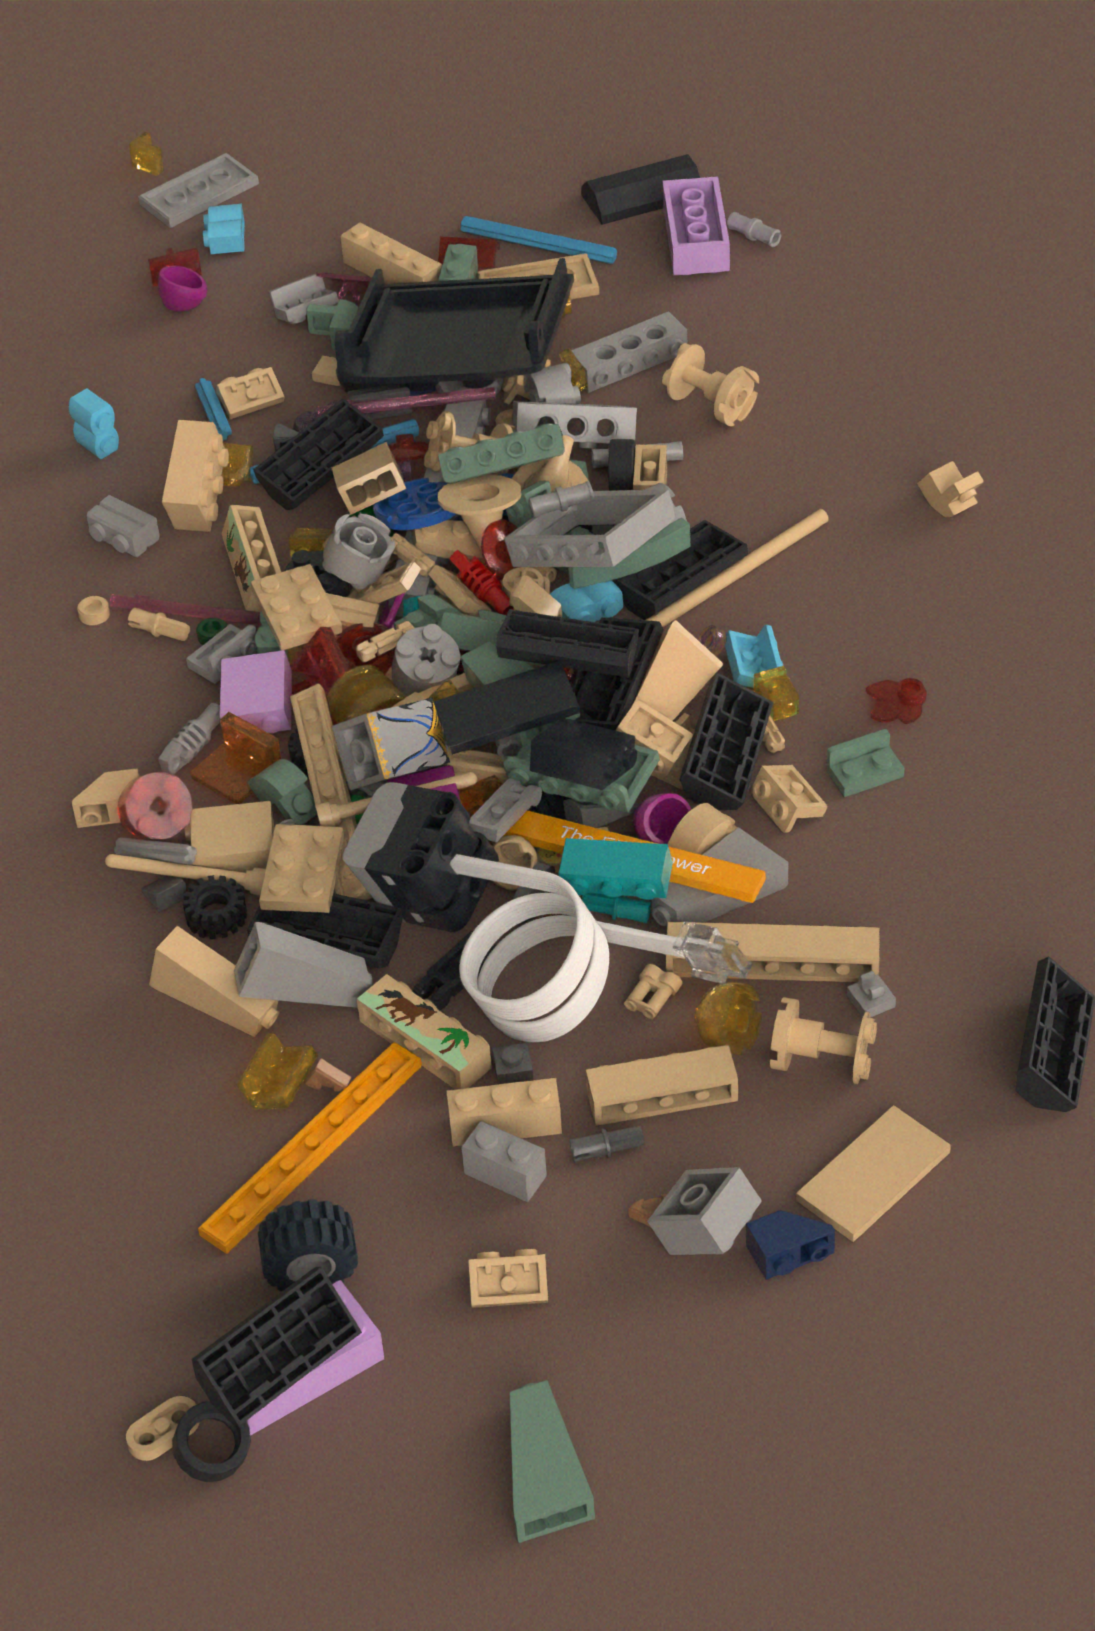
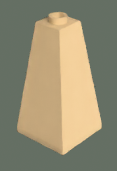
(676, 671)

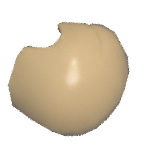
(517, 852)

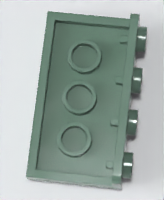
(502, 453)
(617, 796)

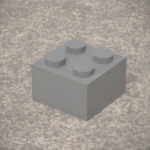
(704, 1211)

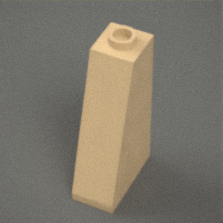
(207, 982)

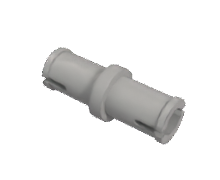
(754, 229)
(561, 499)

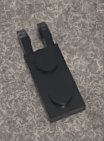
(445, 976)

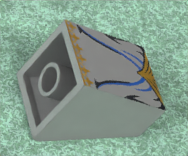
(391, 743)

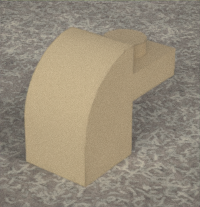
(949, 491)
(701, 829)

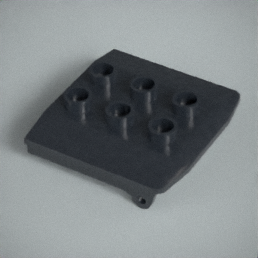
(452, 330)

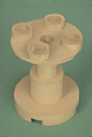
(730, 392)
(443, 437)
(809, 1038)

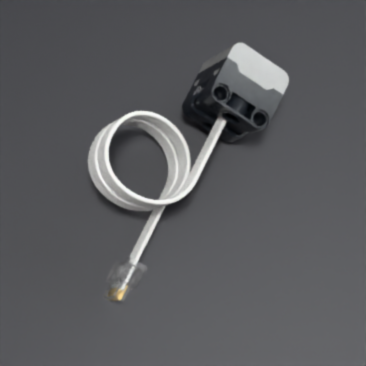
(425, 859)

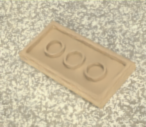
(578, 265)
(873, 1173)

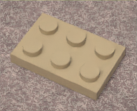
(295, 606)
(302, 868)

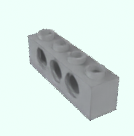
(631, 350)
(621, 420)

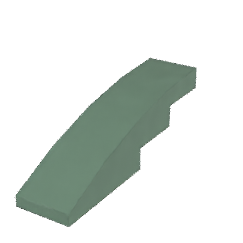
(659, 548)

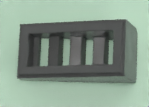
(592, 814)

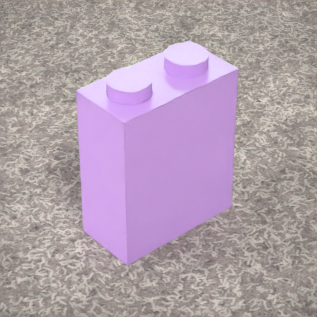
(258, 690)

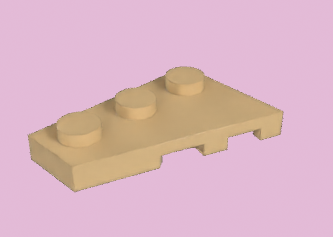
(445, 539)

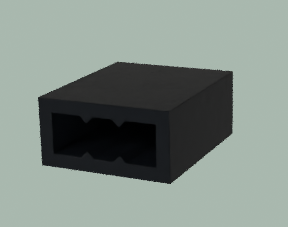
(582, 753)

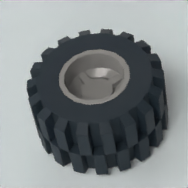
(305, 1238)

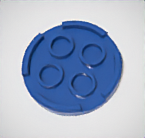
(413, 507)

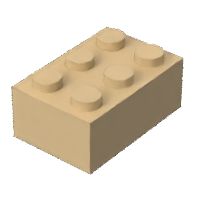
(195, 476)

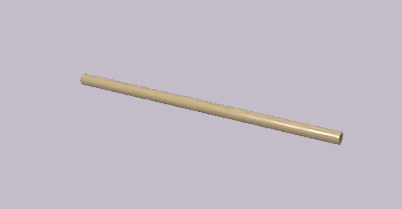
(739, 568)

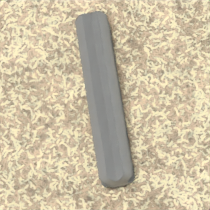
(156, 850)

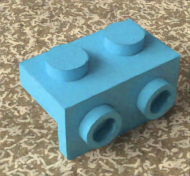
(751, 654)

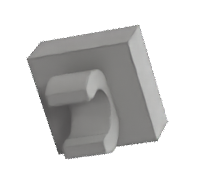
(871, 995)

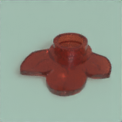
(897, 700)

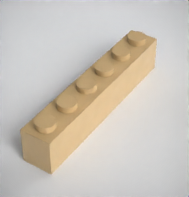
(795, 951)

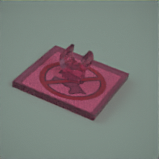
(350, 283)

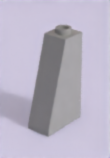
(700, 906)
(298, 970)

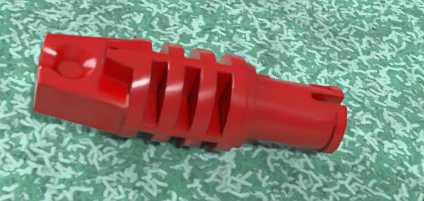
(481, 582)

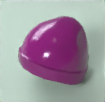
(181, 288)
(659, 816)

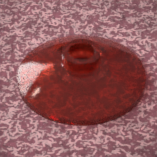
(407, 448)
(495, 549)

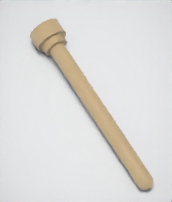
(332, 814)
(251, 880)

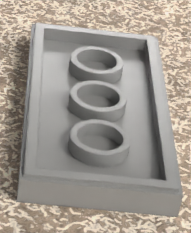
(198, 190)

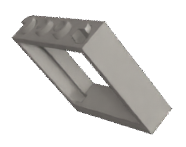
(637, 516)

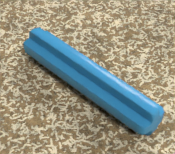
(213, 407)

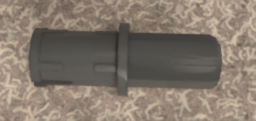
(605, 1143)

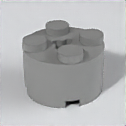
(552, 386)
(358, 549)
(424, 659)

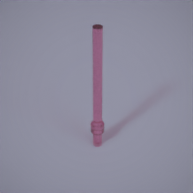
(418, 401)
(145, 603)

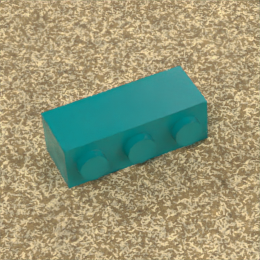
(617, 868)

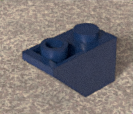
(787, 1242)

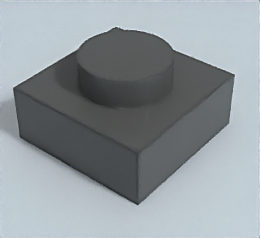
(512, 1063)

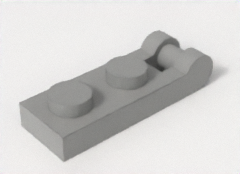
(504, 809)

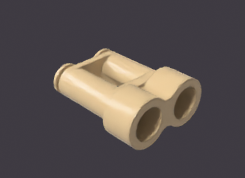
(655, 980)

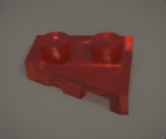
(321, 660)

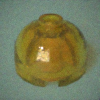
(729, 1017)

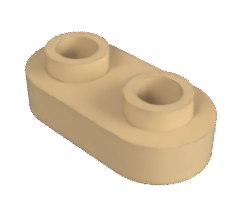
(157, 1427)

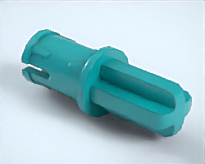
(618, 906)

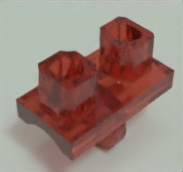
(186, 258)

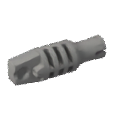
(189, 740)

